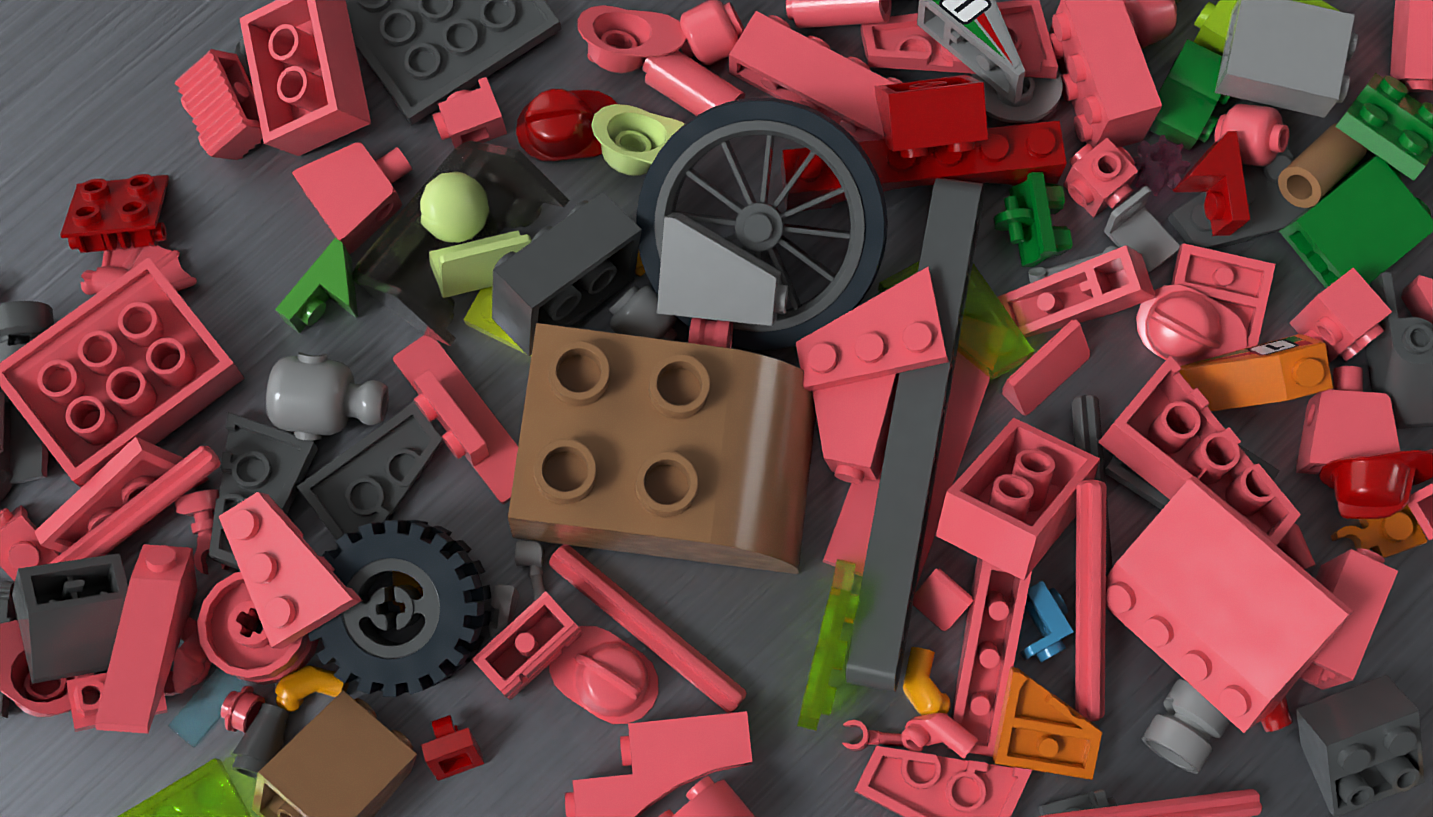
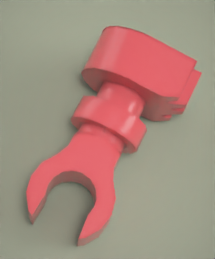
(201, 507)

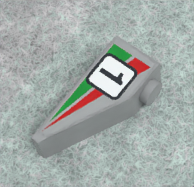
(978, 38)

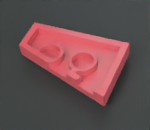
(877, 339)
(106, 492)
(283, 574)

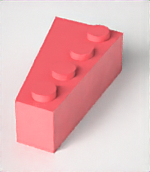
(1174, 436)

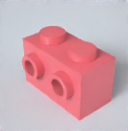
(1343, 316)

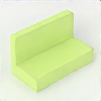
(471, 264)

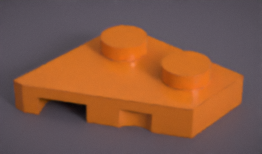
(1044, 731)

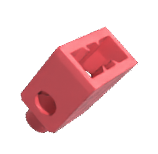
(354, 191)
(1346, 423)

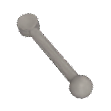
(1039, 272)

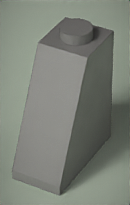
(715, 278)

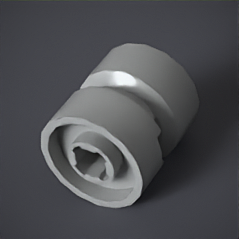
(1186, 728)

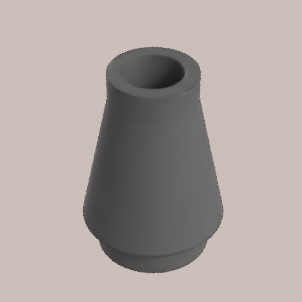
(261, 740)

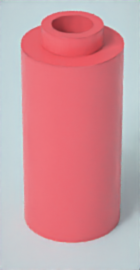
(837, 12)
(688, 82)

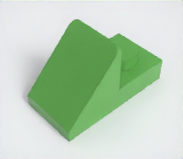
(325, 279)

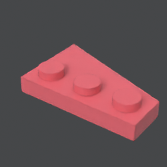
(940, 786)

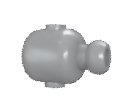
(320, 397)

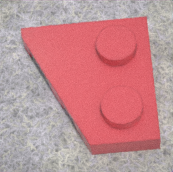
(1230, 280)

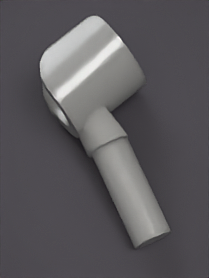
(532, 554)

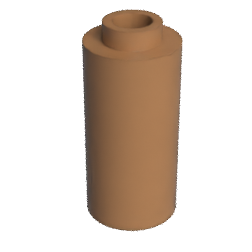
(1320, 167)

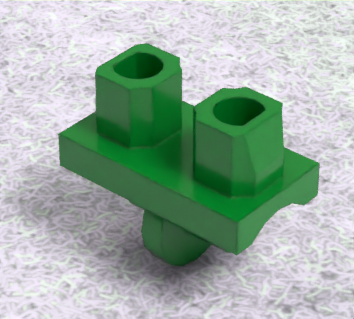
(1030, 221)

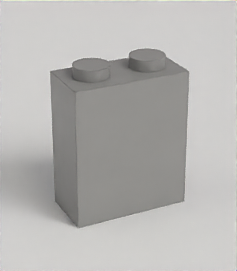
(1287, 55)

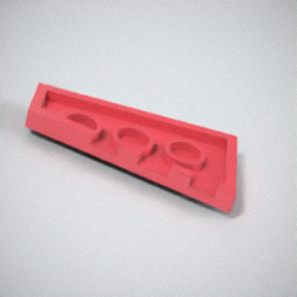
(907, 46)

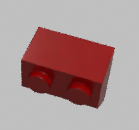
(933, 114)

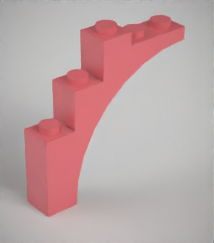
(663, 759)

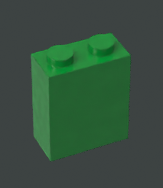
(1360, 224)

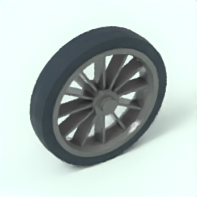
(760, 223)

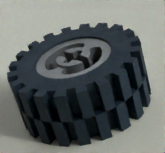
(449, 603)

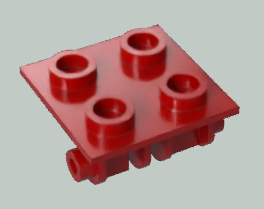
(113, 207)

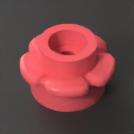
(241, 709)

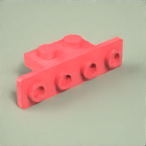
(462, 413)

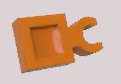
(1385, 535)

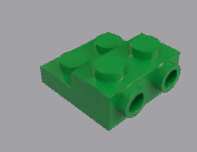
(1391, 125)

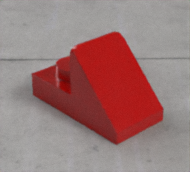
(1222, 178)

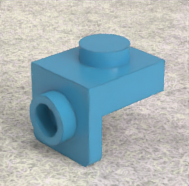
(1047, 613)

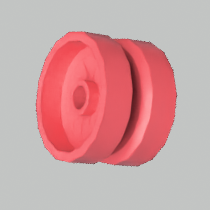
(231, 642)

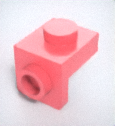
(19, 543)

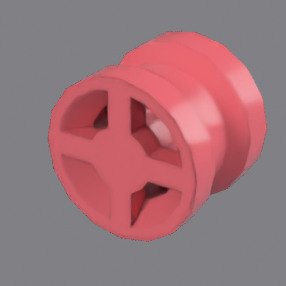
(711, 332)

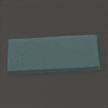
(204, 707)

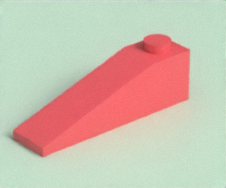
(147, 637)
(988, 652)

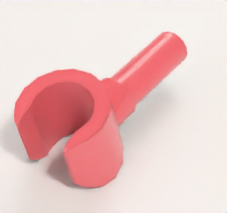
(871, 737)

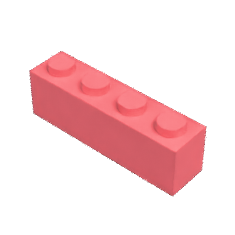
(810, 74)

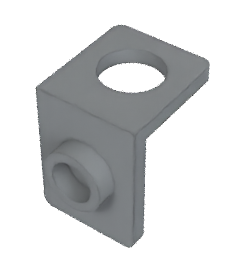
(1137, 228)

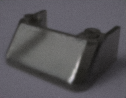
(399, 263)

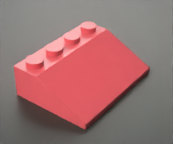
(116, 372)
(1222, 604)

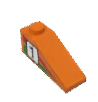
(1262, 373)

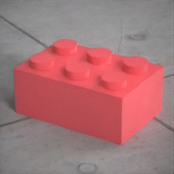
(1103, 71)
(304, 73)
(1015, 498)

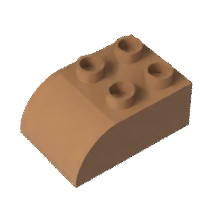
(663, 450)

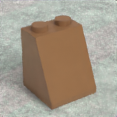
(335, 766)

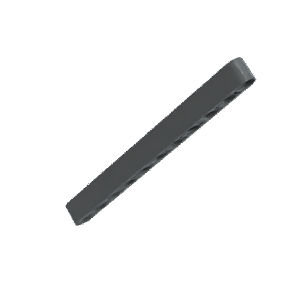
(914, 449)

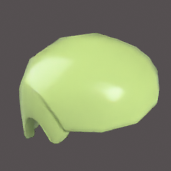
(454, 207)

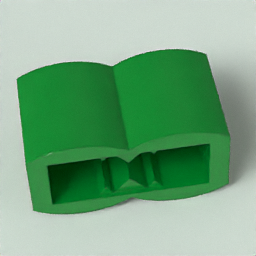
(1189, 97)

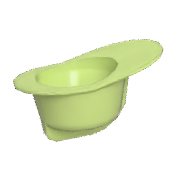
(631, 137)

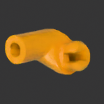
(304, 682)
(920, 688)

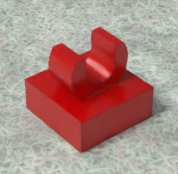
(451, 750)

